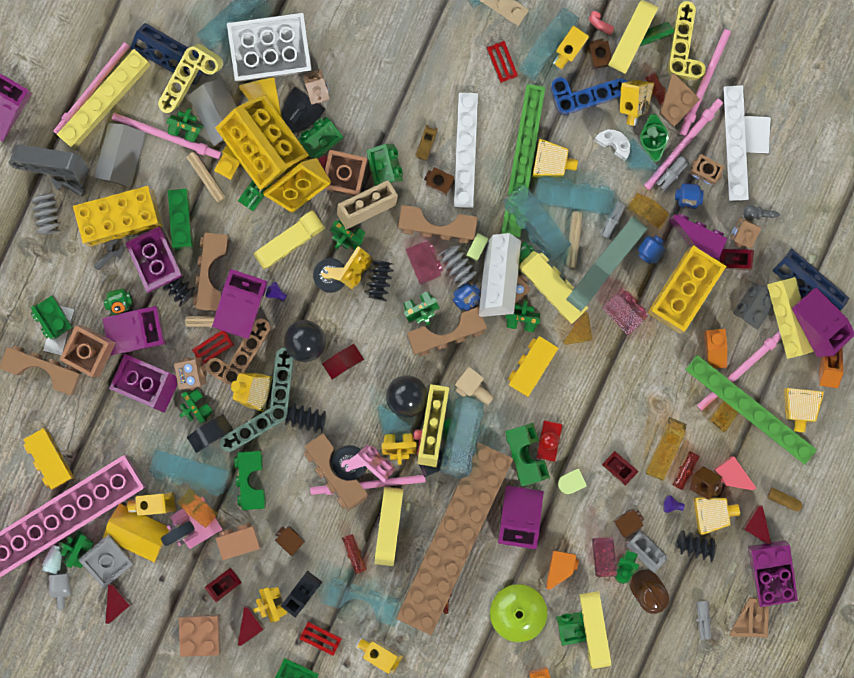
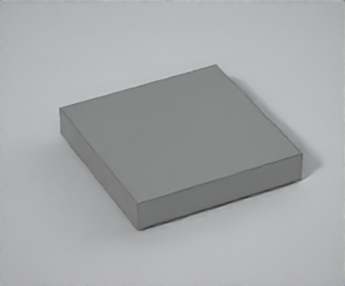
(106, 561)

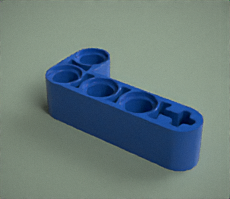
(591, 93)

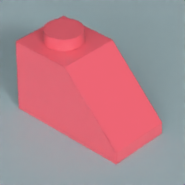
(733, 474)

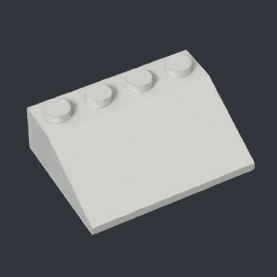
(269, 47)

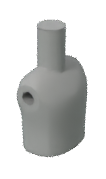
(59, 588)

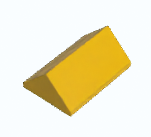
(298, 185)
(136, 533)

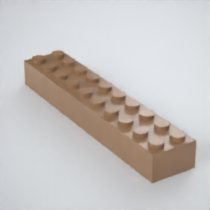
(453, 540)

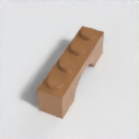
(461, 228)
(213, 247)
(470, 324)
(62, 378)
(348, 492)

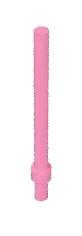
(92, 87)
(690, 116)
(706, 117)
(201, 148)
(768, 345)
(375, 484)

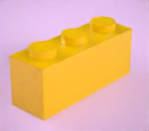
(532, 366)
(48, 459)

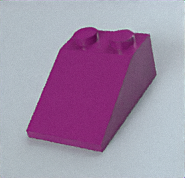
(154, 259)
(144, 383)

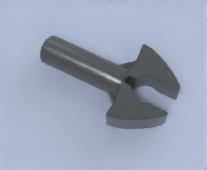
(79, 191)
(109, 254)

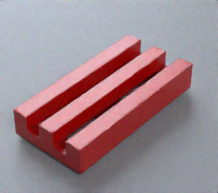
(496, 46)
(227, 338)
(317, 645)

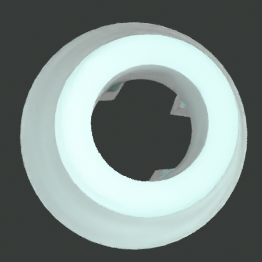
(53, 560)

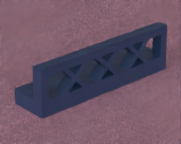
(166, 45)
(813, 279)

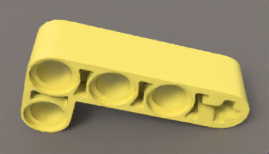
(633, 36)
(684, 40)
(186, 80)
(289, 240)
(388, 526)
(595, 630)

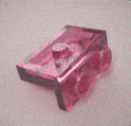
(423, 262)
(625, 311)
(604, 556)

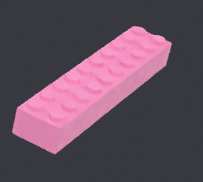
(68, 513)

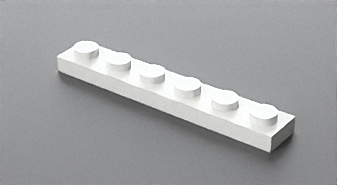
(736, 143)
(465, 150)

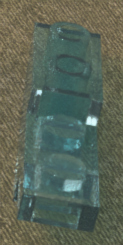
(548, 43)

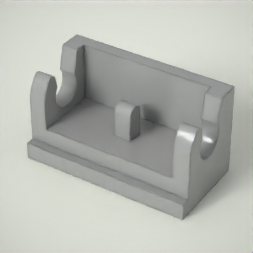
(646, 551)

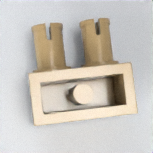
(470, 385)

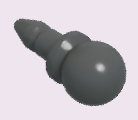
(751, 212)

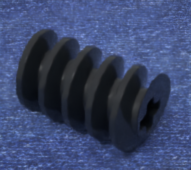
(379, 280)
(179, 290)
(306, 418)
(696, 545)

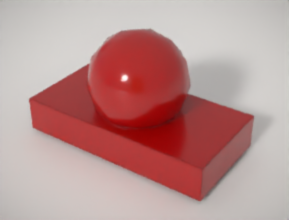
(549, 440)

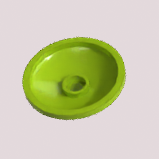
(514, 599)

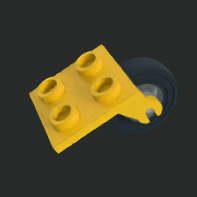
(332, 275)

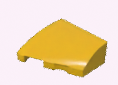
(264, 86)

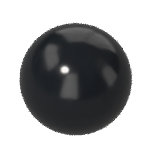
(304, 341)
(406, 396)

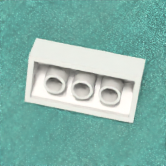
(500, 275)

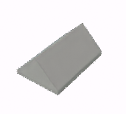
(212, 105)
(120, 154)

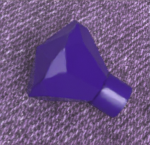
(274, 291)
(671, 504)

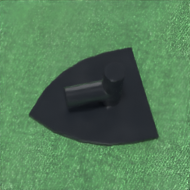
(299, 112)

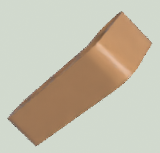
(242, 350)

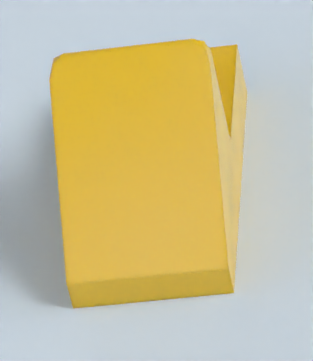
(227, 164)

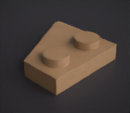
(677, 101)
(752, 620)

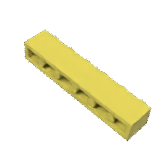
(104, 99)

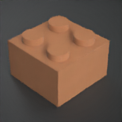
(345, 172)
(87, 351)
(238, 542)
(199, 635)

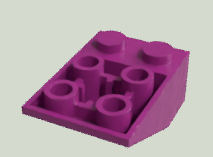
(12, 101)
(696, 234)
(239, 303)
(823, 323)
(135, 330)
(520, 517)
(773, 573)

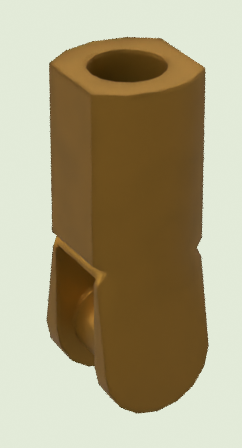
(425, 145)
(784, 499)

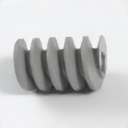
(45, 214)
(457, 265)

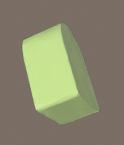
(477, 247)
(571, 482)

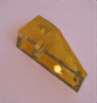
(666, 448)

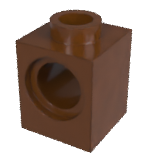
(597, 62)
(444, 188)
(706, 483)
(629, 522)
(289, 540)

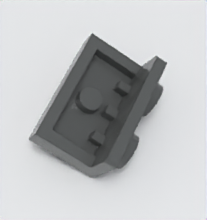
(754, 305)

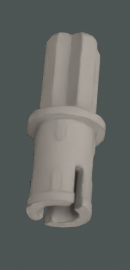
(672, 172)
(612, 220)
(704, 620)

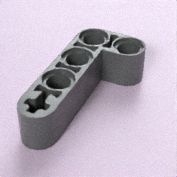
(50, 162)

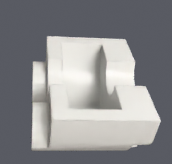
(616, 140)

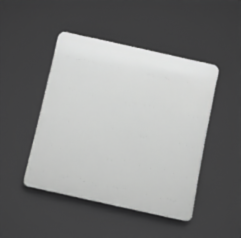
(757, 134)

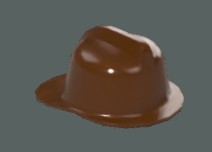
(649, 591)

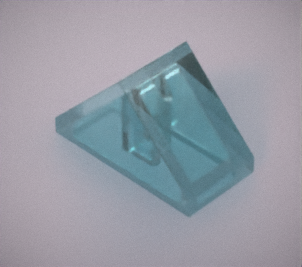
(638, 159)
(391, 423)

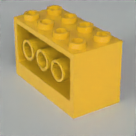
(261, 141)
(117, 216)
(686, 289)

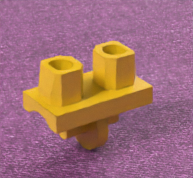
(399, 450)
(273, 612)

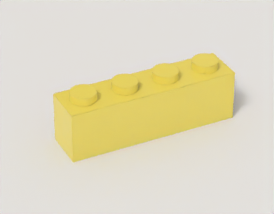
(550, 284)
(784, 296)
(433, 425)

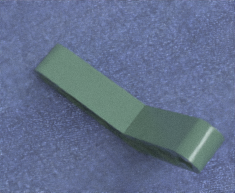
(606, 263)
(269, 414)

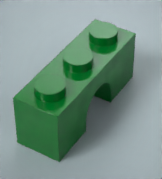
(180, 218)
(528, 470)
(249, 497)

